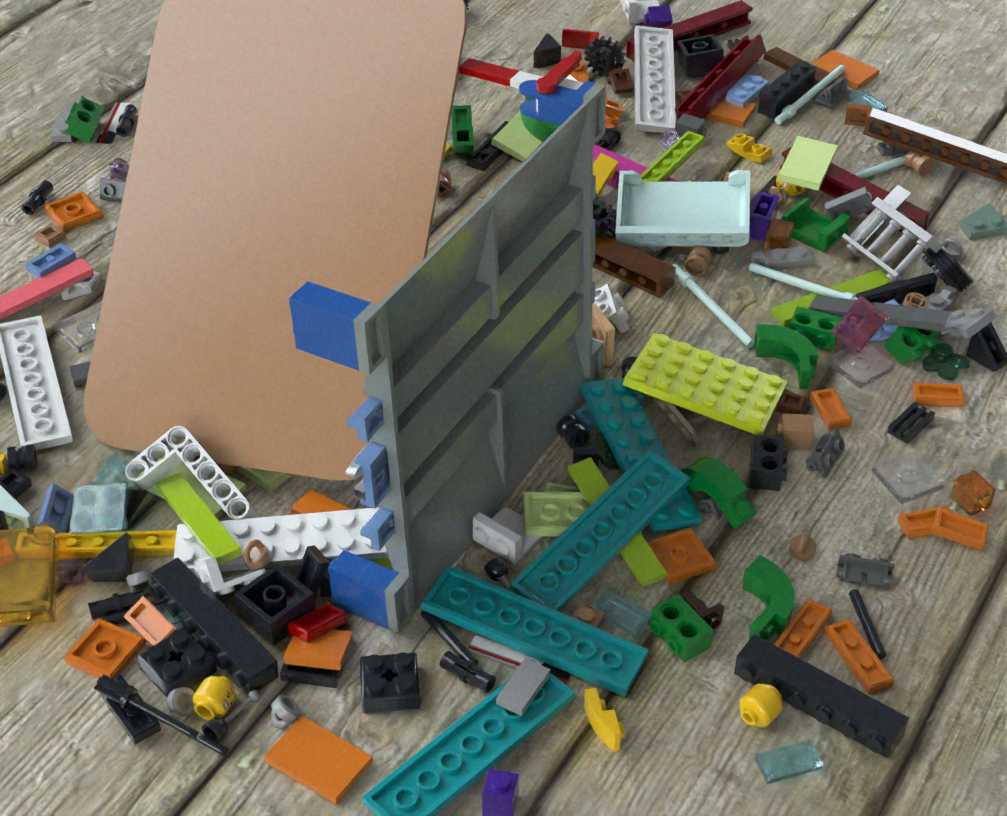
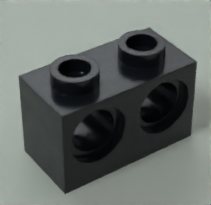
(767, 463)

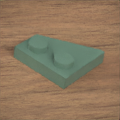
(984, 223)

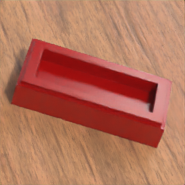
(317, 622)

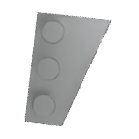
(969, 322)

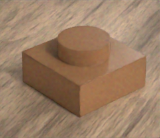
(589, 615)

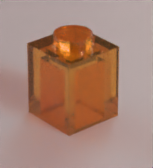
(779, 234)
(972, 493)

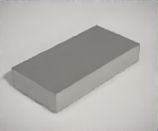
(523, 687)

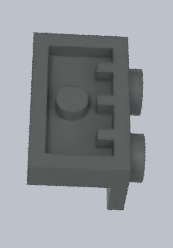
(850, 204)

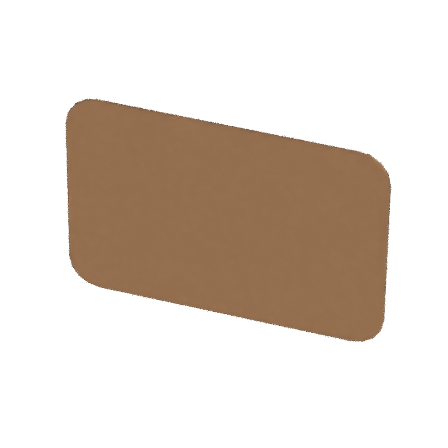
(263, 160)

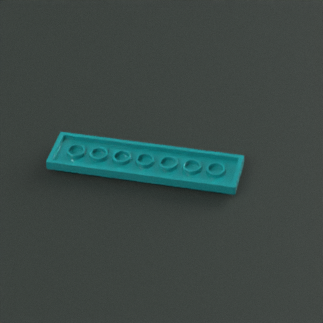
(630, 437)
(600, 532)
(536, 630)
(463, 754)

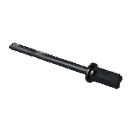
(126, 697)

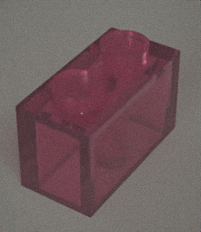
(859, 324)

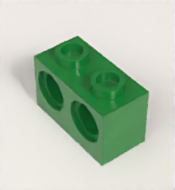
(83, 119)
(815, 327)
(909, 343)
(681, 628)

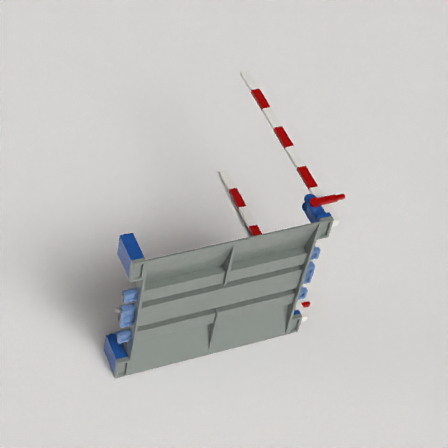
(468, 354)

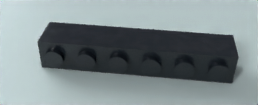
(213, 626)
(822, 696)

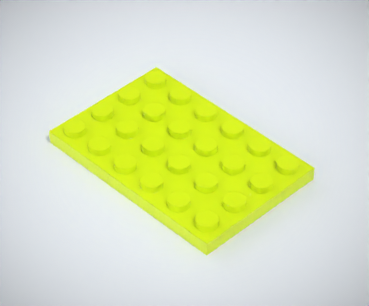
(706, 383)

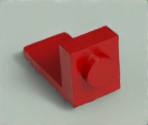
(578, 38)

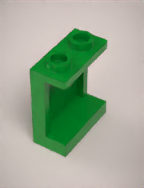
(814, 228)

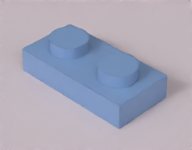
(51, 260)
(56, 508)

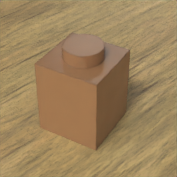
(796, 431)

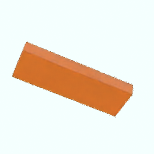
(804, 628)
(859, 656)

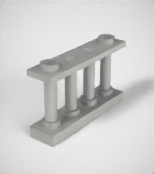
(897, 221)

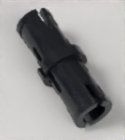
(124, 126)
(42, 191)
(114, 604)
(460, 667)

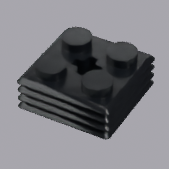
(947, 268)
(177, 662)
(389, 682)

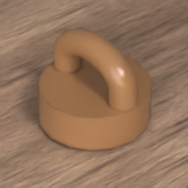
(775, 191)
(802, 547)
(256, 555)

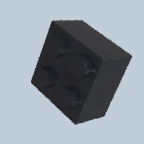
(699, 54)
(273, 602)

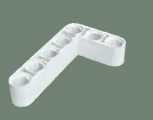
(202, 468)

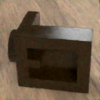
(712, 615)

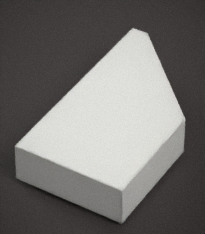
(83, 287)

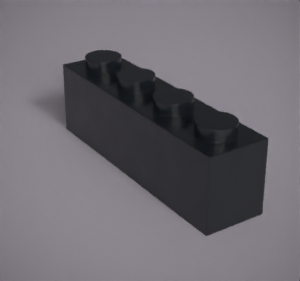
(787, 89)

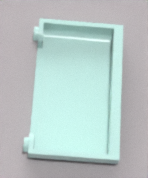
(683, 212)

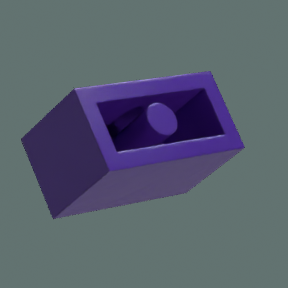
(762, 214)

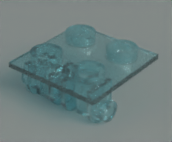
(98, 508)

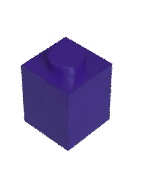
(658, 16)
(500, 793)

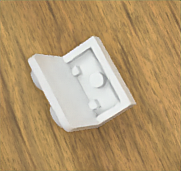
(636, 9)
(612, 307)
(504, 534)
(210, 575)

